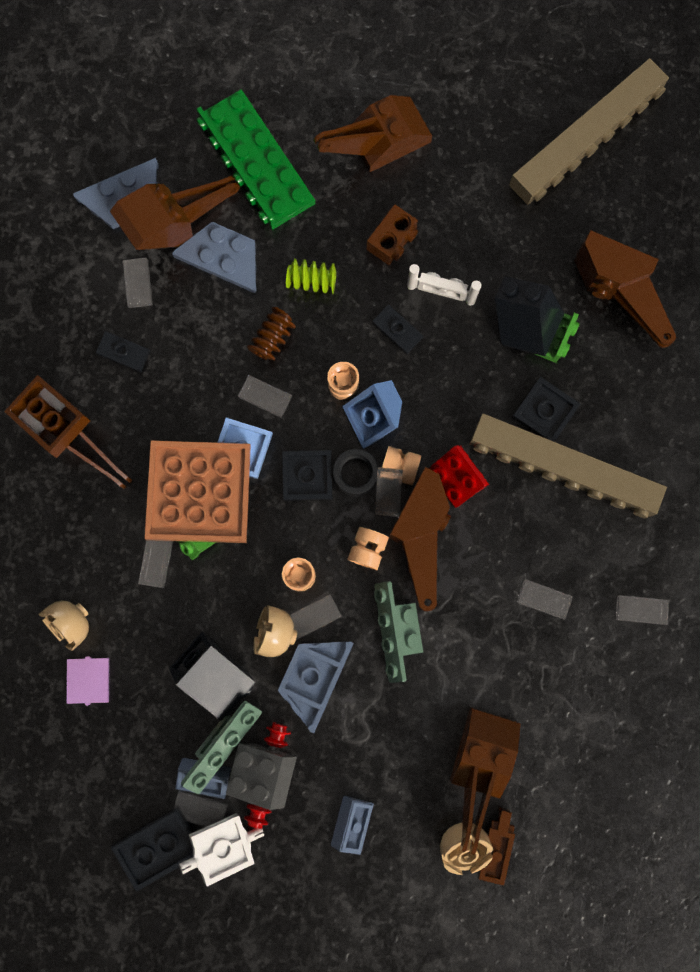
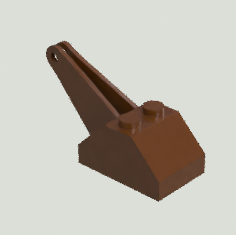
(380, 133)
(162, 219)
(624, 274)
(55, 423)
(417, 532)
(484, 766)

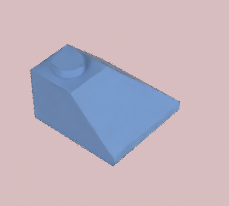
(374, 412)

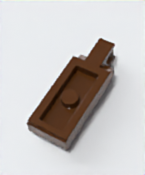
(502, 839)

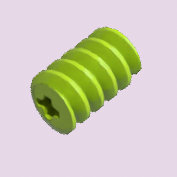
(311, 276)

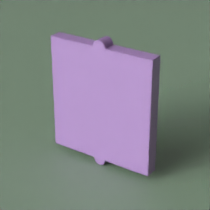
(88, 680)

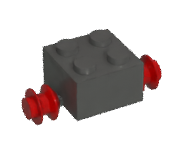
(262, 775)

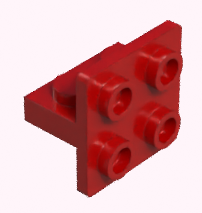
(459, 476)

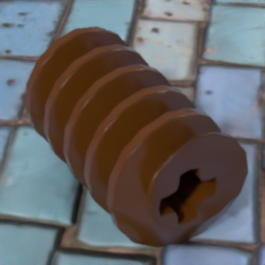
(271, 334)

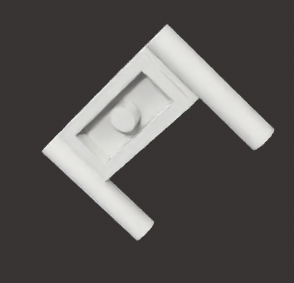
(435, 284)

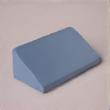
(216, 786)
(351, 825)

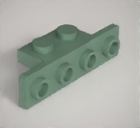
(398, 630)
(219, 746)

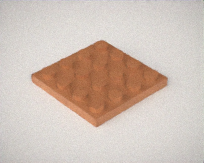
(198, 492)

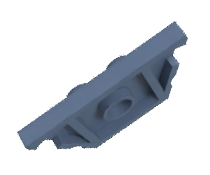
(103, 195)
(222, 255)
(312, 678)

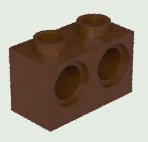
(388, 233)

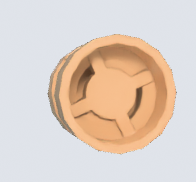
(343, 380)
(407, 462)
(364, 556)
(298, 574)

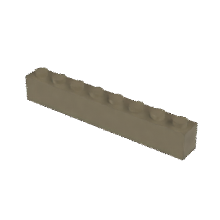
(588, 132)
(567, 466)

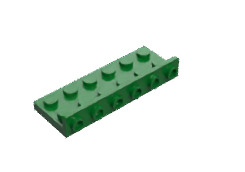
(255, 159)

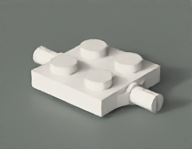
(221, 849)

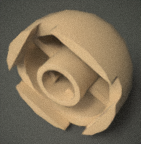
(66, 622)
(274, 633)
(456, 860)

